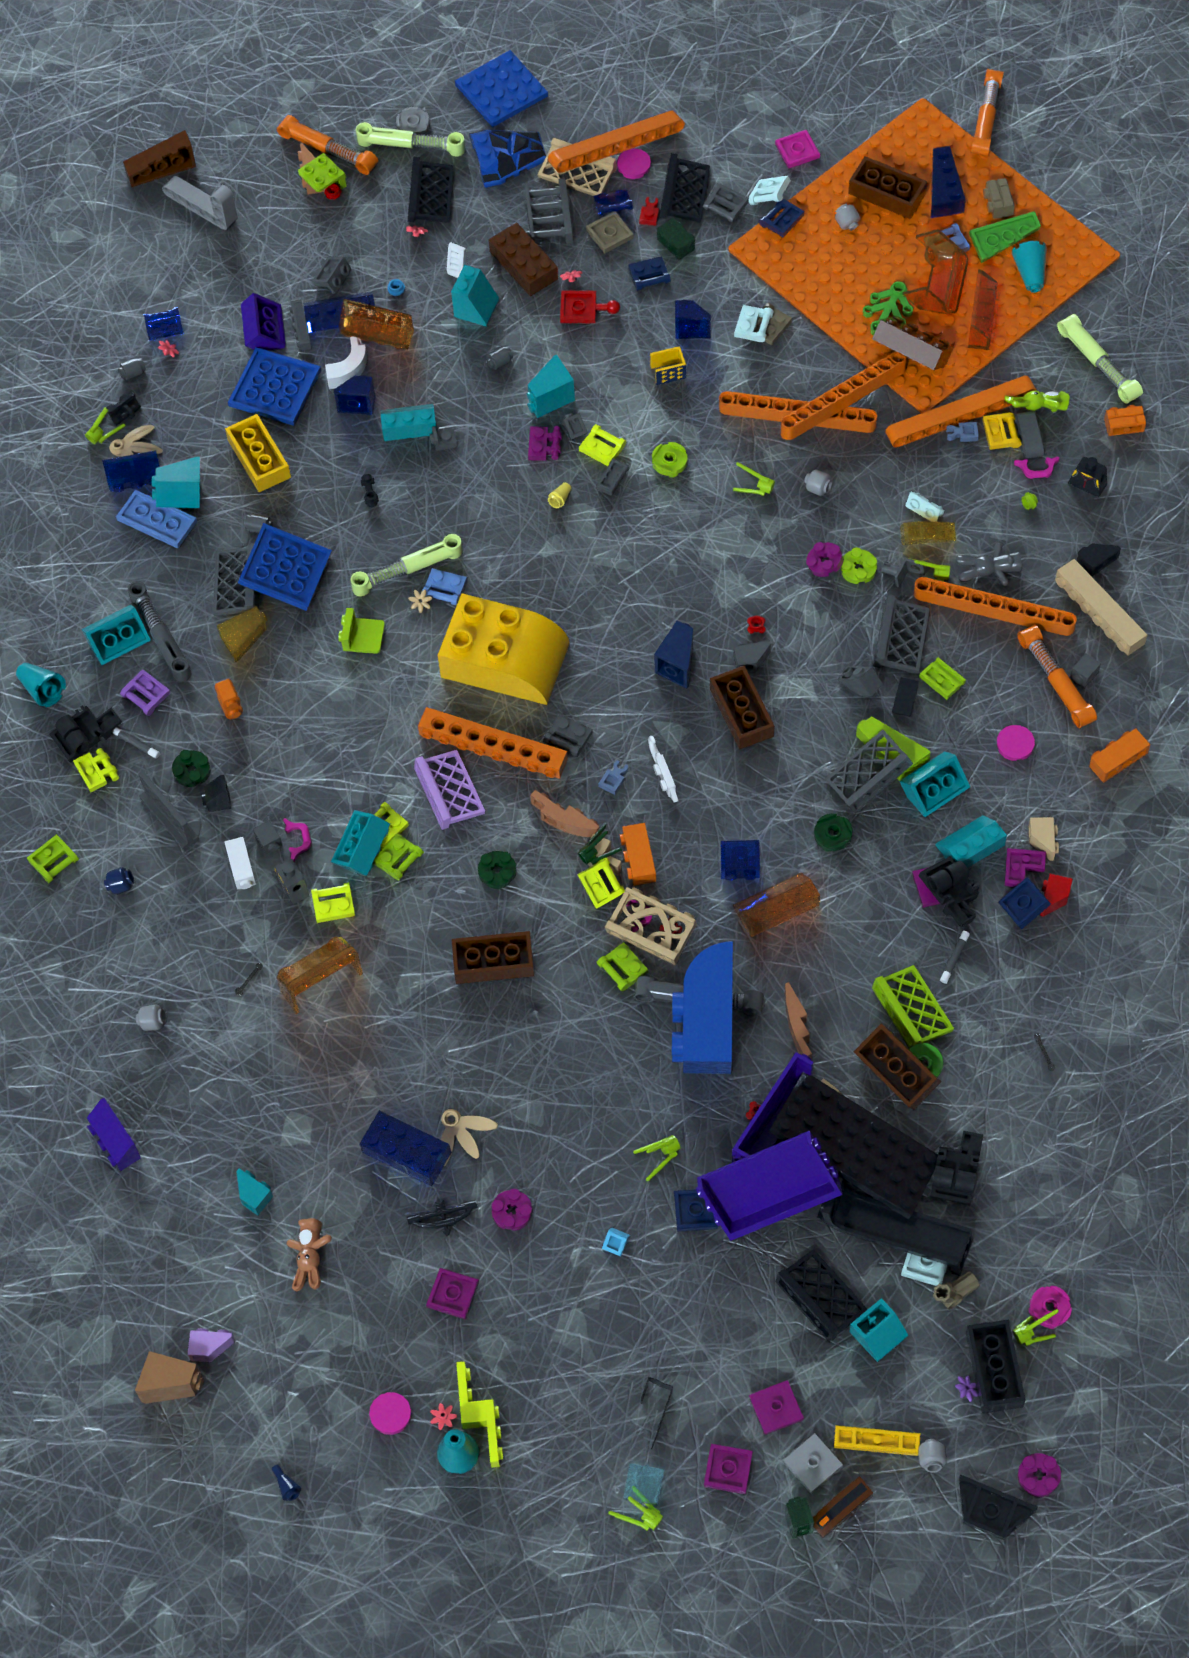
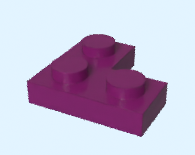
(1020, 861)

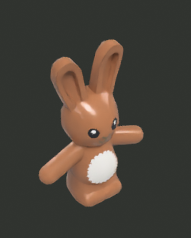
(308, 1257)

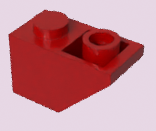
(1056, 891)

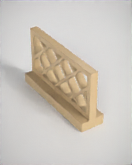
(608, 164)

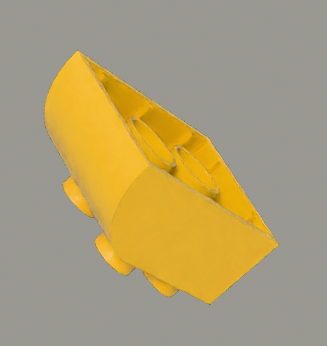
(502, 649)

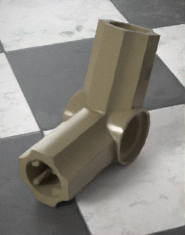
(953, 1293)

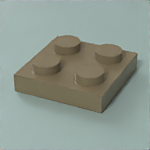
(609, 232)

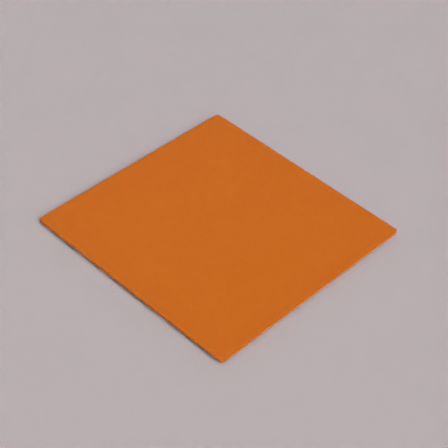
(836, 270)

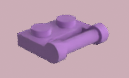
(149, 688)

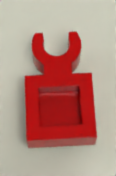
(649, 213)

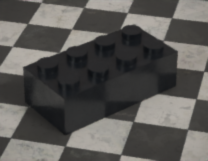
(995, 1366)

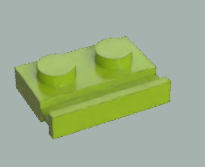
(942, 678)

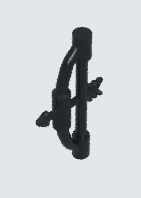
(441, 1210)

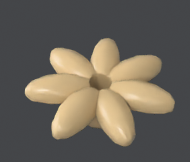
(417, 603)

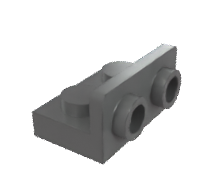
(332, 273)

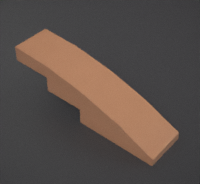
(796, 1018)

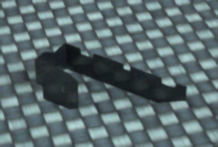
(663, 1385)

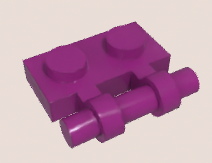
(538, 442)

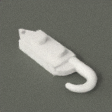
(661, 768)

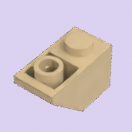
(1042, 836)

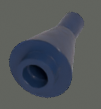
(288, 1488)

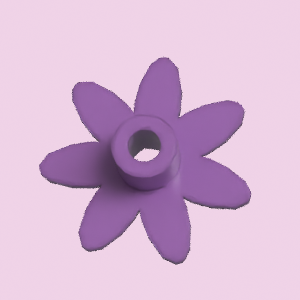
(966, 1388)

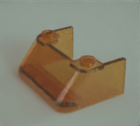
(946, 275)
(315, 968)

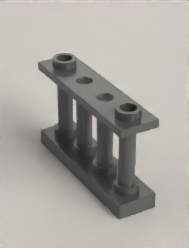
(562, 204)

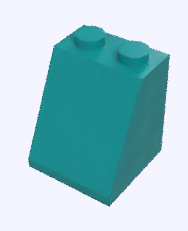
(473, 296)
(550, 388)
(177, 484)

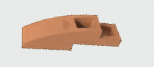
(566, 820)

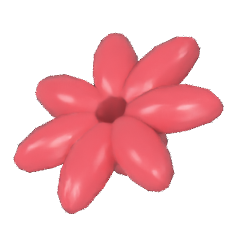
(416, 230)
(571, 276)
(167, 348)
(443, 1420)

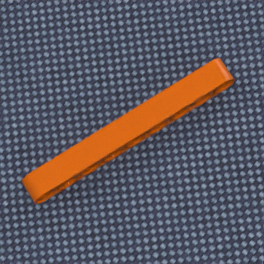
(615, 141)
(842, 395)
(776, 408)
(957, 412)
(1001, 612)

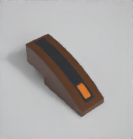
(842, 1507)

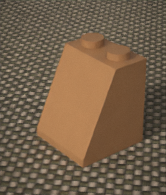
(167, 1379)

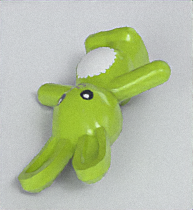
(1035, 400)

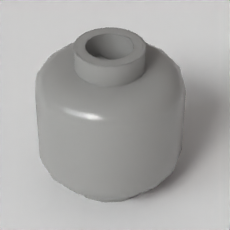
(847, 217)
(818, 482)
(151, 1017)
(932, 1455)

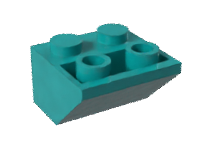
(878, 1330)

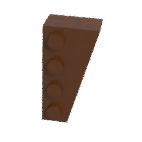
(161, 160)

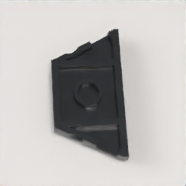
(992, 1509)

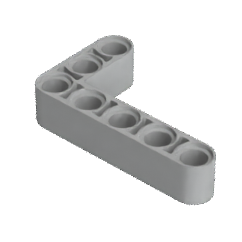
(217, 209)

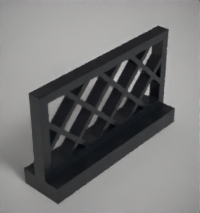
(669, 189)
(416, 193)
(805, 1302)

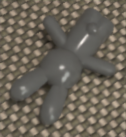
(987, 565)

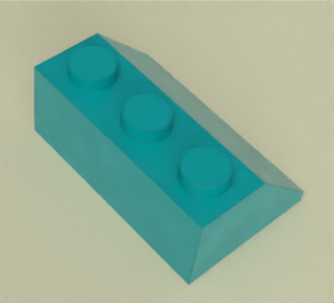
(407, 422)
(116, 634)
(935, 783)
(973, 841)
(360, 842)

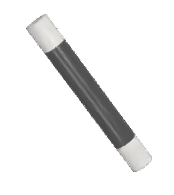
(135, 742)
(954, 957)

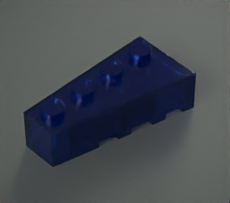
(946, 188)

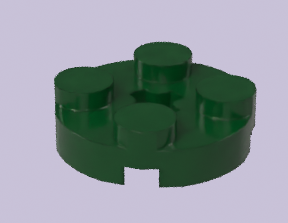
(186, 759)
(837, 823)
(490, 861)

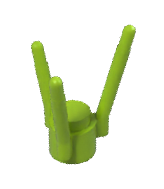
(95, 432)
(765, 484)
(940, 571)
(667, 1146)
(1024, 1332)
(650, 1517)

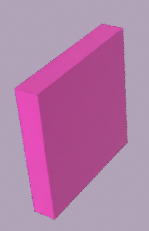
(797, 149)

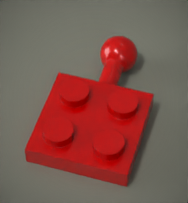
(582, 307)

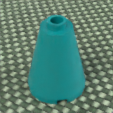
(1031, 263)
(41, 683)
(457, 1452)

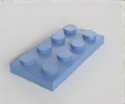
(162, 523)

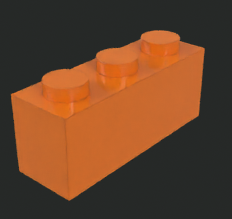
(1119, 755)
(638, 854)

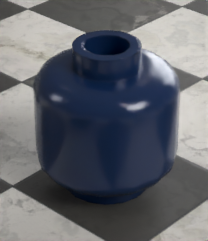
(119, 880)

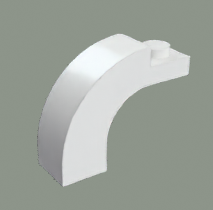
(352, 366)

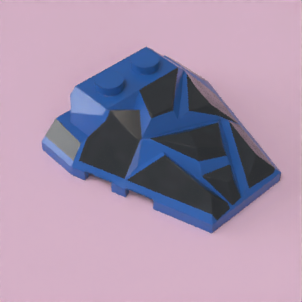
(506, 153)

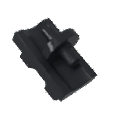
(124, 408)

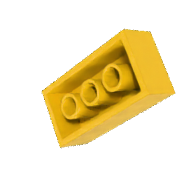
(258, 453)

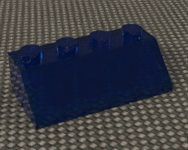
(326, 313)

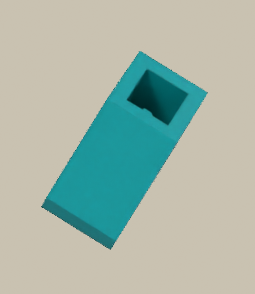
(253, 1193)

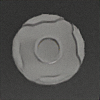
(413, 120)

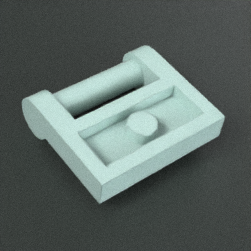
(769, 190)
(748, 320)

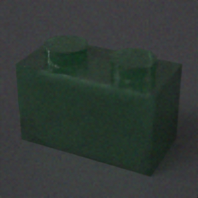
(676, 238)
(799, 1517)

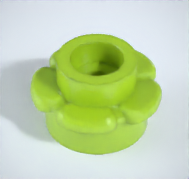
(1029, 500)

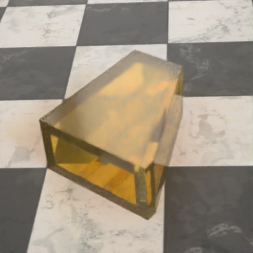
(242, 631)

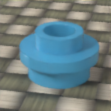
(396, 283)

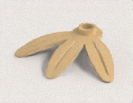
(129, 445)
(458, 1128)

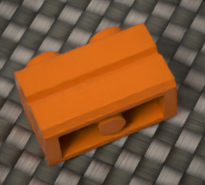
(1125, 420)

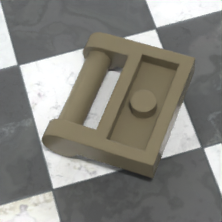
(776, 325)

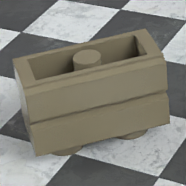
(999, 198)

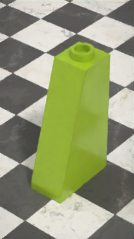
(917, 754)

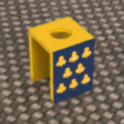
(668, 357)

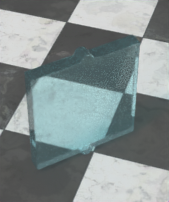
(643, 1484)

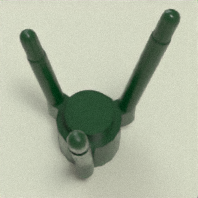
(588, 852)

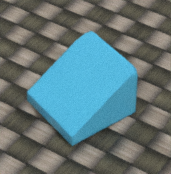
(615, 1241)

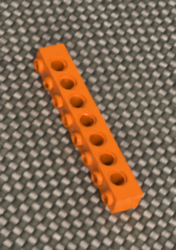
(503, 740)

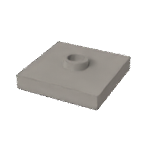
(812, 1463)

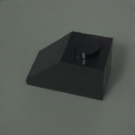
(1097, 557)
(217, 795)

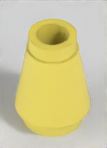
(559, 495)

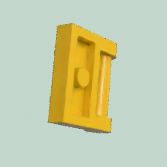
(996, 433)

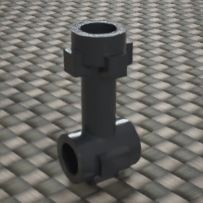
(370, 497)

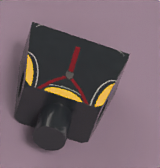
(1090, 476)

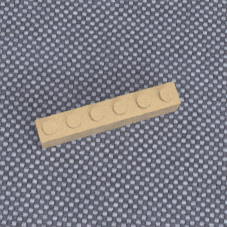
(1100, 607)

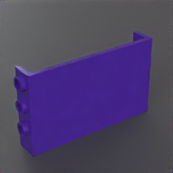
(757, 1135)
(769, 1185)

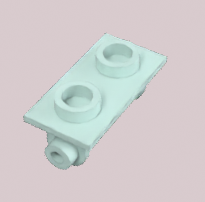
(924, 508)

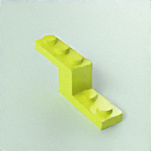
(479, 1414)

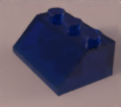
(131, 470)

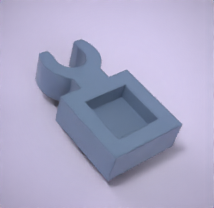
(964, 431)
(613, 779)

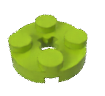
(669, 468)
(862, 557)

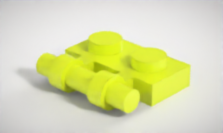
(90, 772)

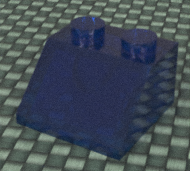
(691, 321)
(355, 396)
(740, 859)

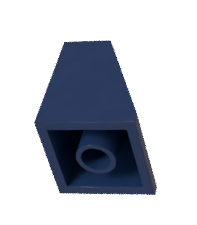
(675, 655)

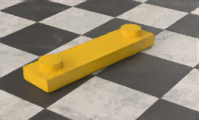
(876, 1440)

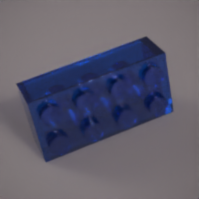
(405, 1148)

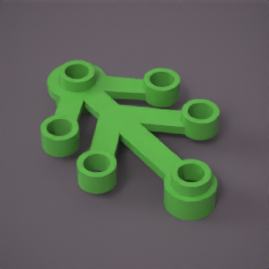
(895, 293)

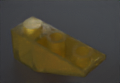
(927, 532)

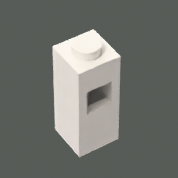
(240, 863)

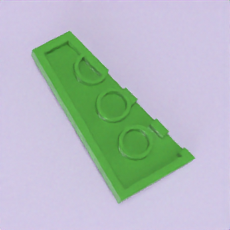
(1001, 235)

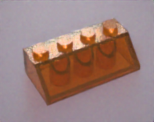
(983, 312)
(376, 324)
(777, 904)

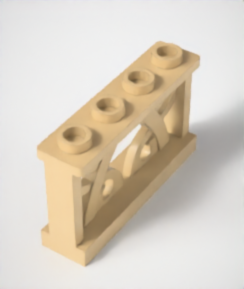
(661, 949)

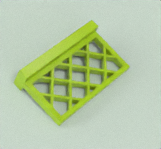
(897, 1010)

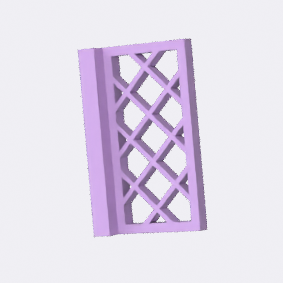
(433, 789)

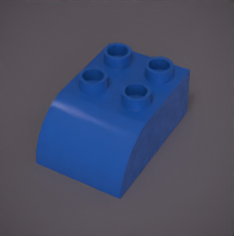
(705, 1013)

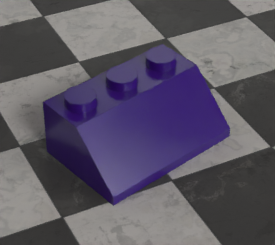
(262, 323)
(112, 1136)

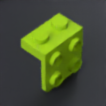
(322, 173)
(360, 633)

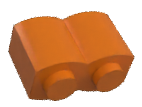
(228, 699)

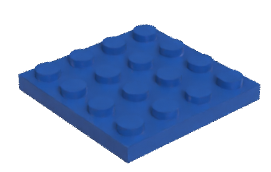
(501, 88)
(274, 386)
(284, 566)

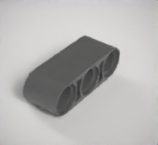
(1029, 434)

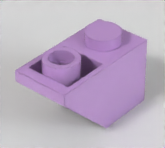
(208, 1345)

